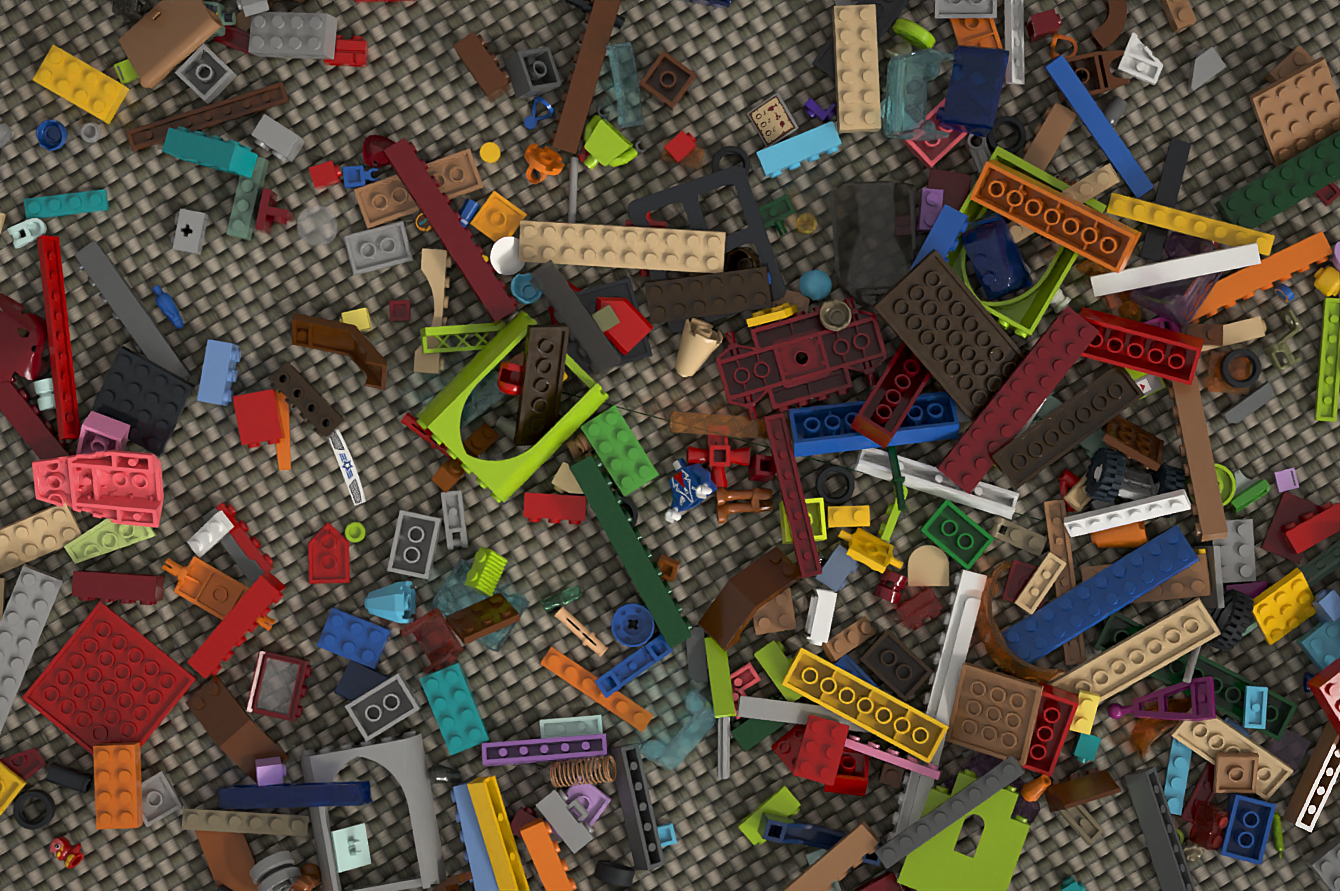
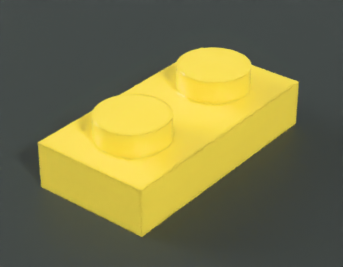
(1085, 712)

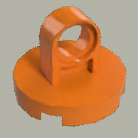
(544, 160)

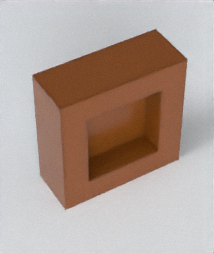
(668, 567)

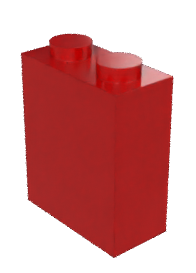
(258, 418)

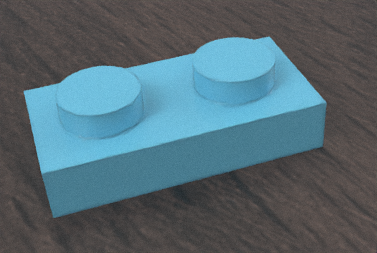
(1255, 707)

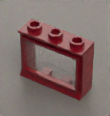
(278, 685)

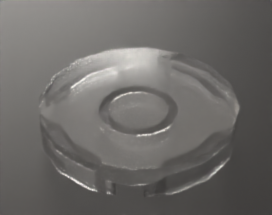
(317, 225)

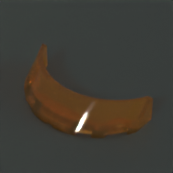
(995, 643)

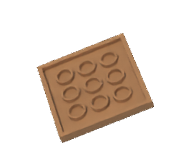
(1297, 111)
(994, 713)

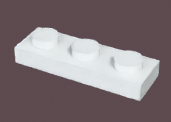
(210, 534)

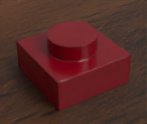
(400, 310)

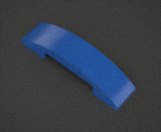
(633, 665)

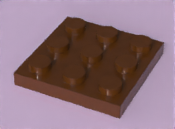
(1134, 442)

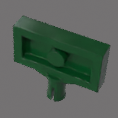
(776, 212)

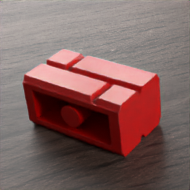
(349, 52)

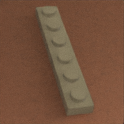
(245, 822)

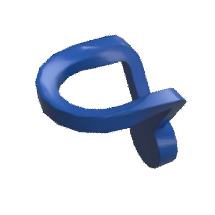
(531, 122)

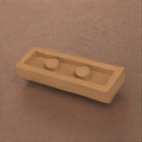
(848, 639)

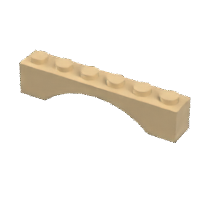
(434, 266)

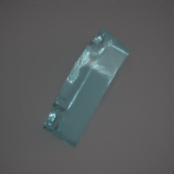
(625, 85)

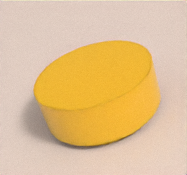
(490, 152)

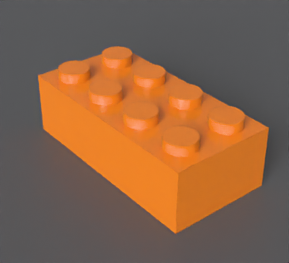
(118, 785)

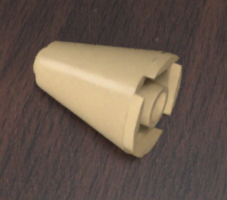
(696, 346)

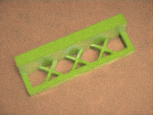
(457, 330)

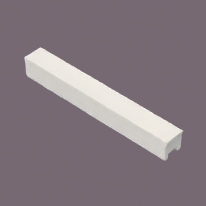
(932, 481)

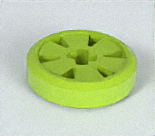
(914, 33)

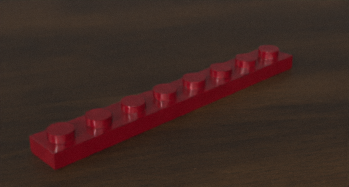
(792, 495)

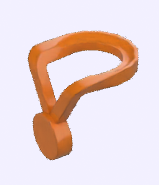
(1060, 36)

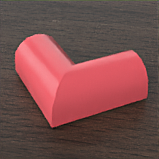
(741, 680)

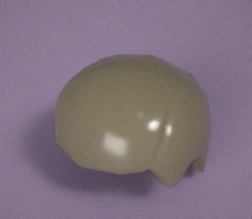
(835, 315)

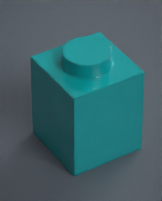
(1085, 747)

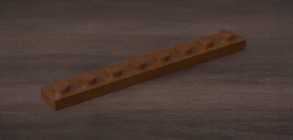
(209, 115)

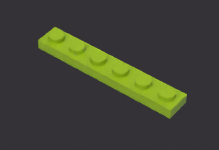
(1329, 363)

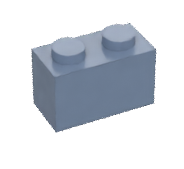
(837, 568)

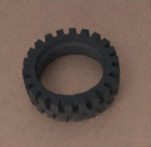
(1232, 619)

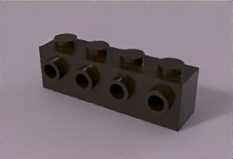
(307, 400)

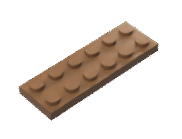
(390, 200)
(1186, 584)

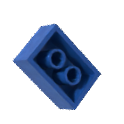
(354, 637)
(1247, 828)

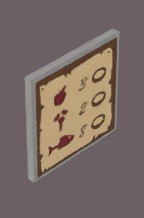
(772, 120)

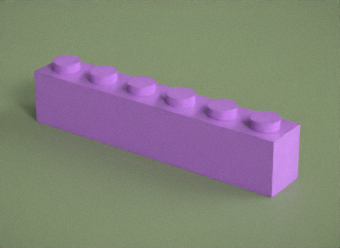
(544, 750)

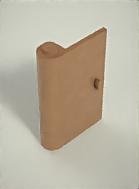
(167, 37)

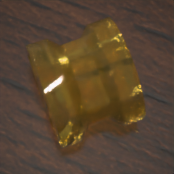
(805, 227)

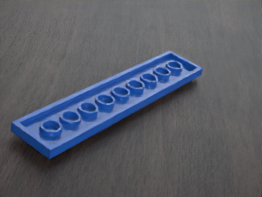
(1100, 596)

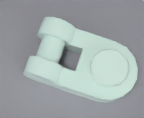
(33, 228)

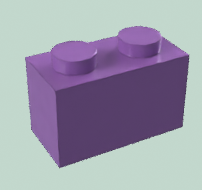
(929, 208)

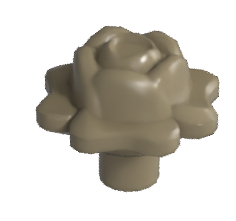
(1192, 851)

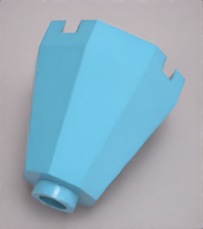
(393, 602)

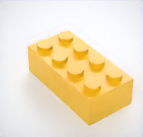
(81, 84)

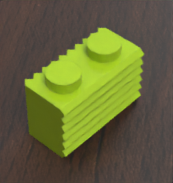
(485, 571)

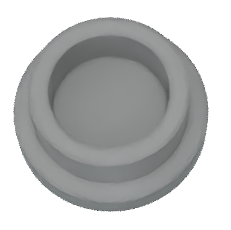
(90, 132)

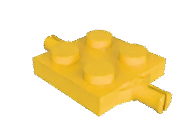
(870, 550)

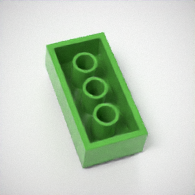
(619, 450)

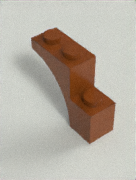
(474, 446)

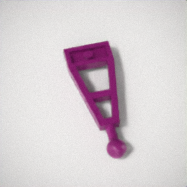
(1201, 695)

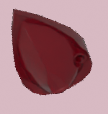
(374, 149)

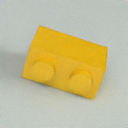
(848, 516)

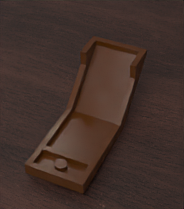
(343, 340)
(746, 594)
(233, 727)

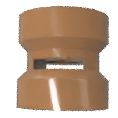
(579, 445)

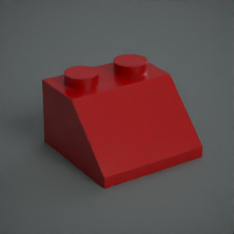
(851, 774)

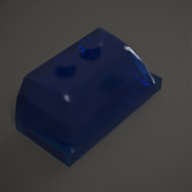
(995, 256)

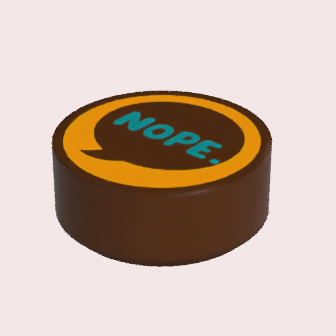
(422, 224)

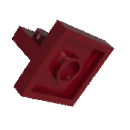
(268, 212)

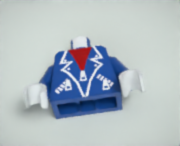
(689, 488)

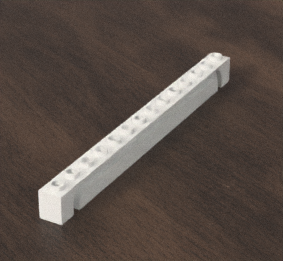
(943, 688)

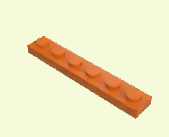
(584, 681)

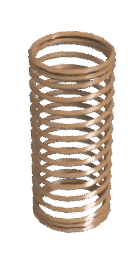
(605, 766)

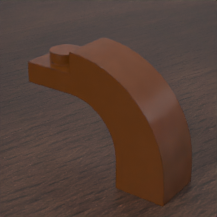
(1113, 25)

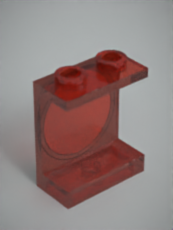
(435, 639)

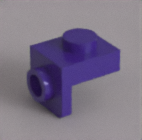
(814, 110)

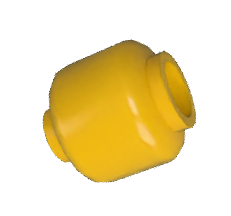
(1327, 281)

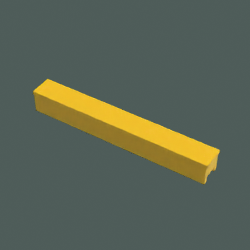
(497, 834)

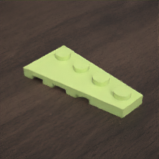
(105, 539)

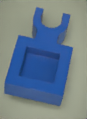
(356, 176)

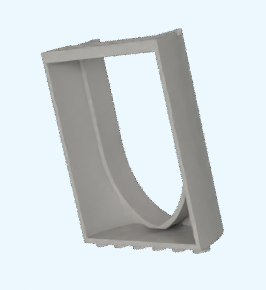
(408, 764)

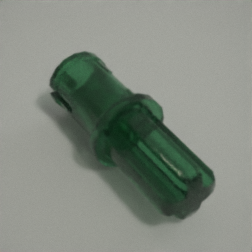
(562, 598)

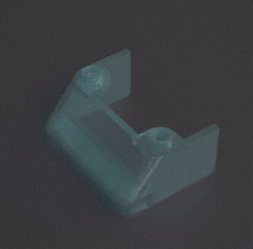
(907, 95)

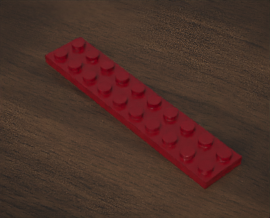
(1018, 398)

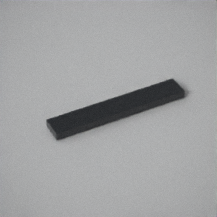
(1166, 195)

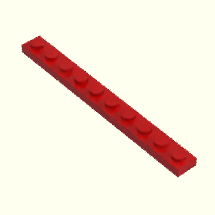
(59, 337)

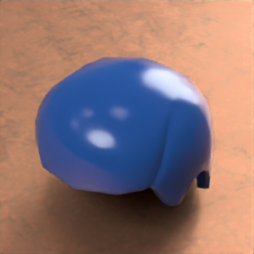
(51, 134)

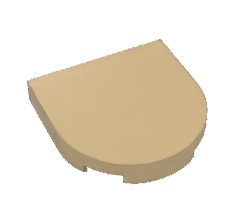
(928, 567)

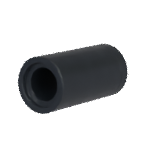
(69, 777)

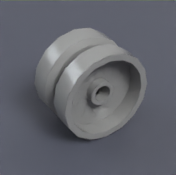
(275, 872)

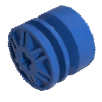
(631, 636)

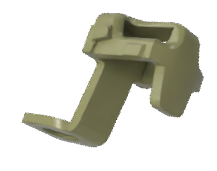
(1280, 345)

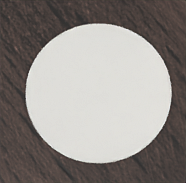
(505, 256)

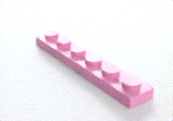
(892, 756)

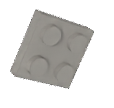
(158, 798)

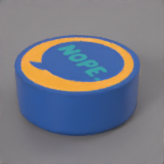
(1284, 293)

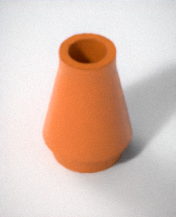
(1034, 789)

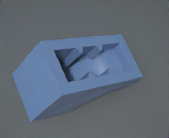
(1327, 605)

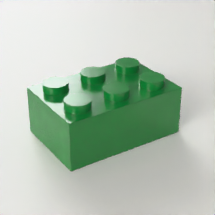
(956, 534)

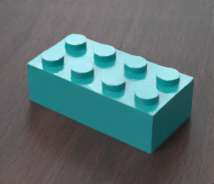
(210, 151)
(455, 708)

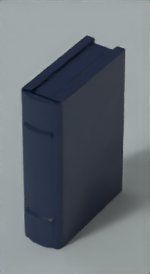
(358, 680)

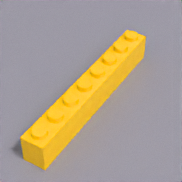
(1188, 222)

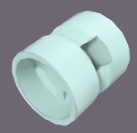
(45, 390)

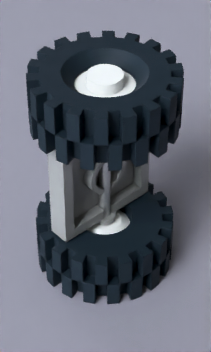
(1110, 478)

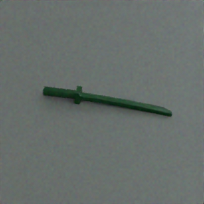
(897, 479)

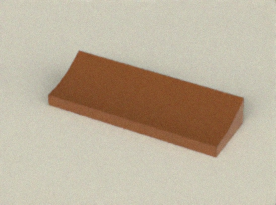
(228, 858)

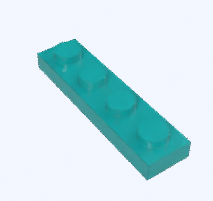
(66, 204)

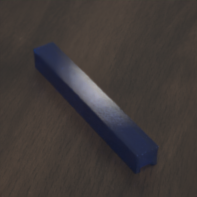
(295, 795)

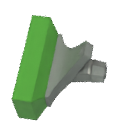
(1247, 491)

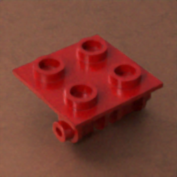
(788, 746)

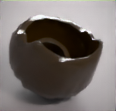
(742, 258)

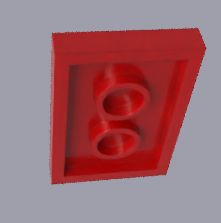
(821, 750)

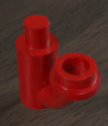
(1067, 480)

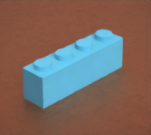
(799, 149)

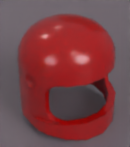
(509, 378)

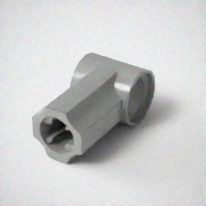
(979, 154)

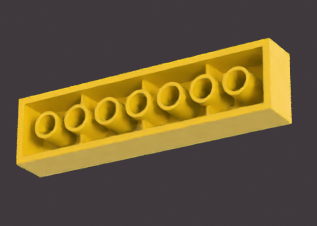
(864, 704)

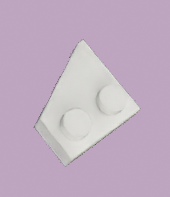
(1139, 61)

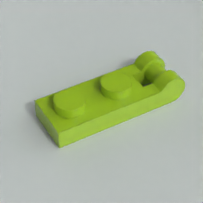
(893, 513)

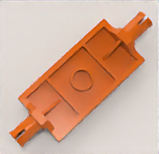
(976, 32)
(210, 588)

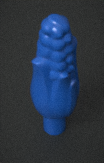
(168, 307)

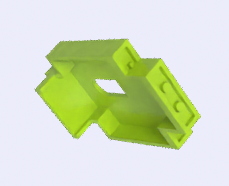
(941, 868)

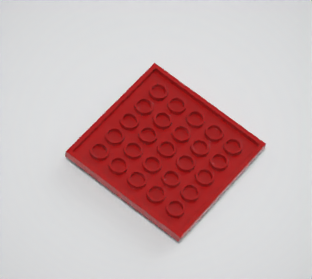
(109, 683)

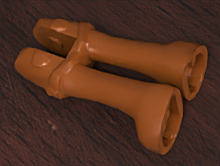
(758, 501)
(310, 877)

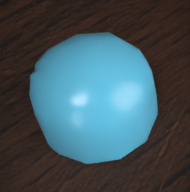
(815, 284)
(523, 290)

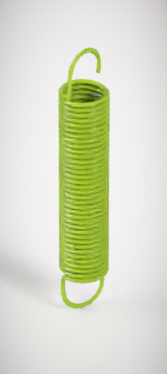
(1277, 831)

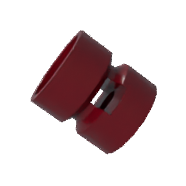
(888, 593)

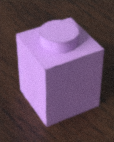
(270, 771)

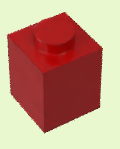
(680, 146)
(325, 174)

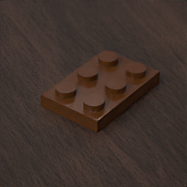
(482, 618)

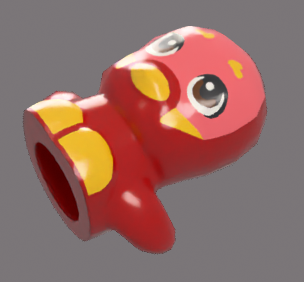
(63, 850)

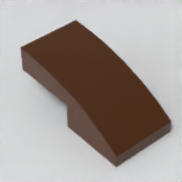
(451, 883)

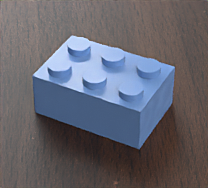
(219, 373)

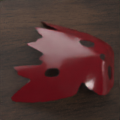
(16, 350)

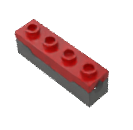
(241, 545)

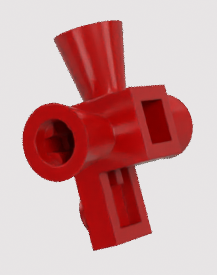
(718, 456)

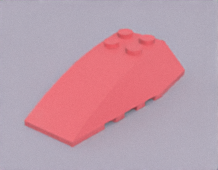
(104, 483)

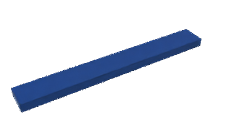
(1098, 126)

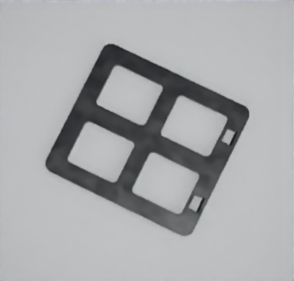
(687, 194)

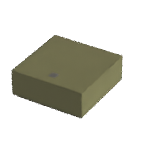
(605, 318)

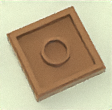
(1235, 772)

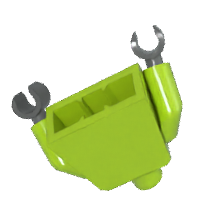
(607, 143)

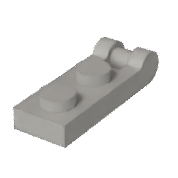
(454, 519)

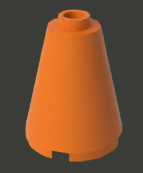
(1125, 536)

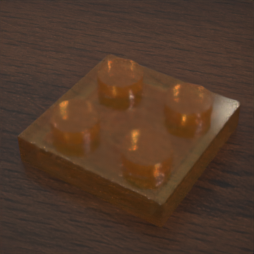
(1238, 368)

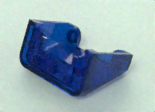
(974, 89)

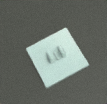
(350, 847)

